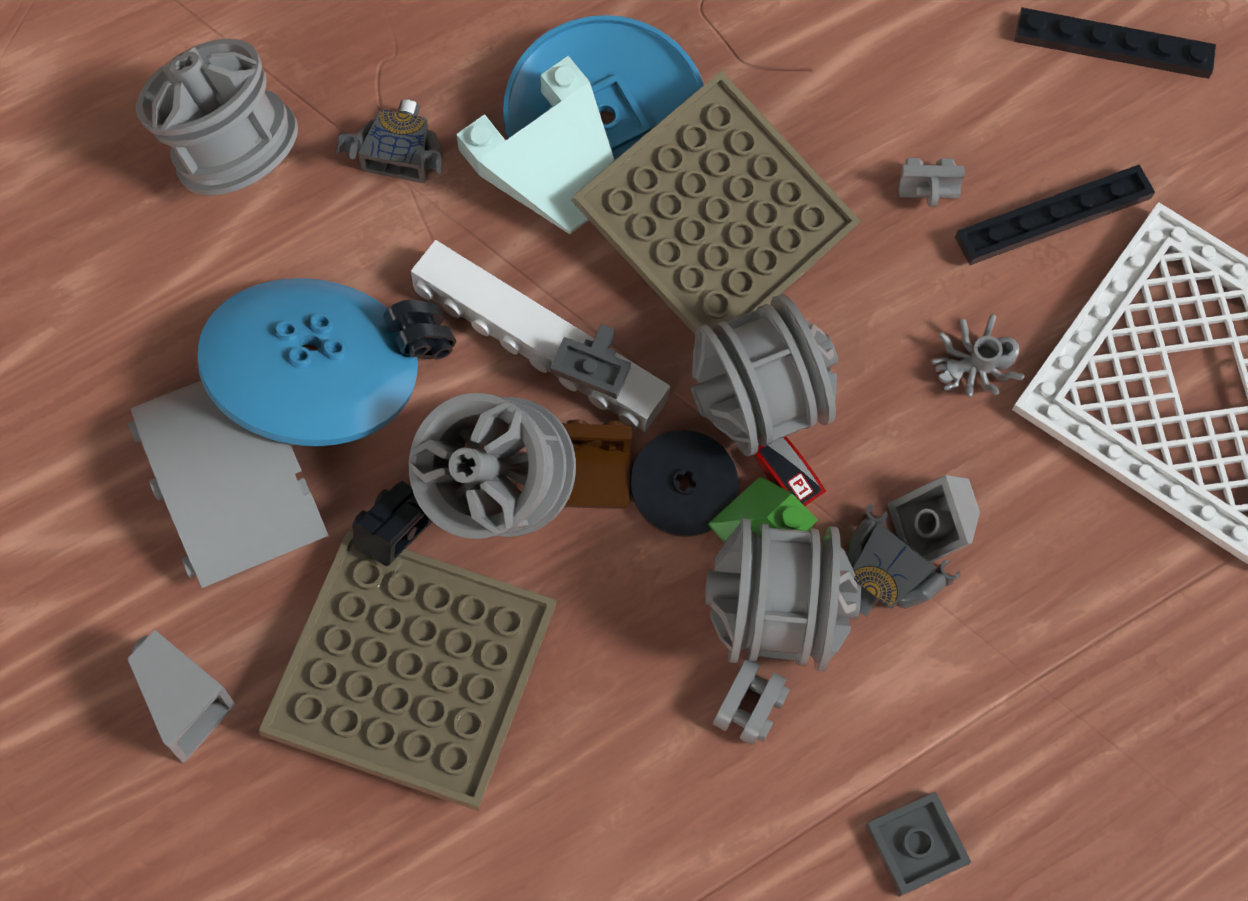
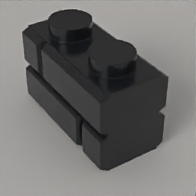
(389, 524)

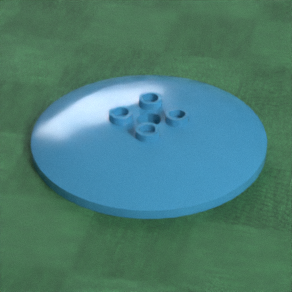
(630, 68)
(297, 396)

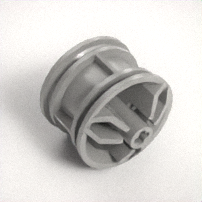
(217, 117)
(764, 375)
(496, 432)
(782, 594)

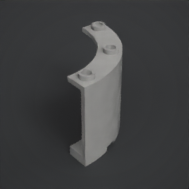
(223, 485)

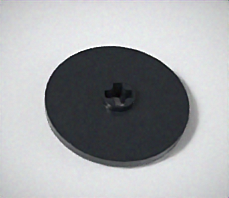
(658, 492)

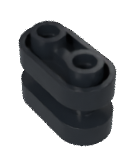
(420, 329)

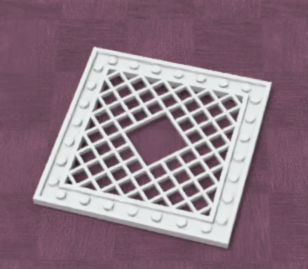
(1099, 442)

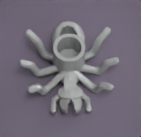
(985, 357)

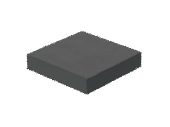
(918, 844)

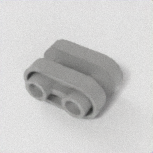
(772, 694)

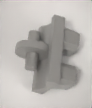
(931, 181)

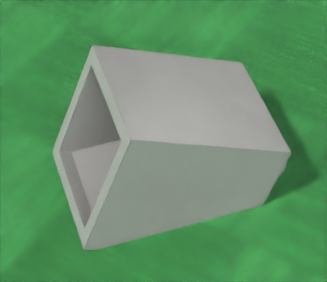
(178, 693)

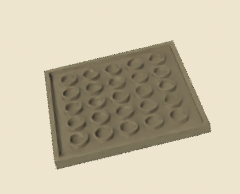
(715, 208)
(410, 672)

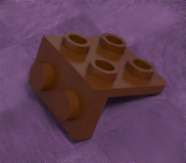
(601, 464)

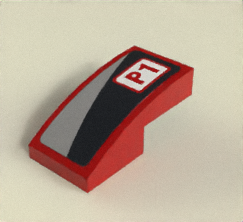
(789, 470)

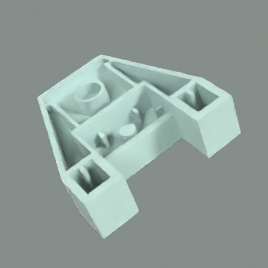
(550, 155)

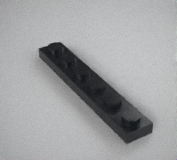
(1115, 43)
(1054, 214)

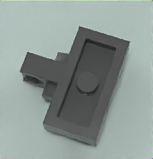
(592, 363)

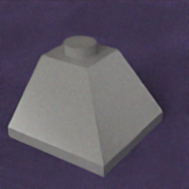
(937, 517)

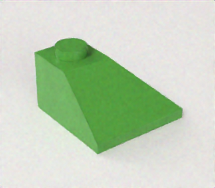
(763, 504)

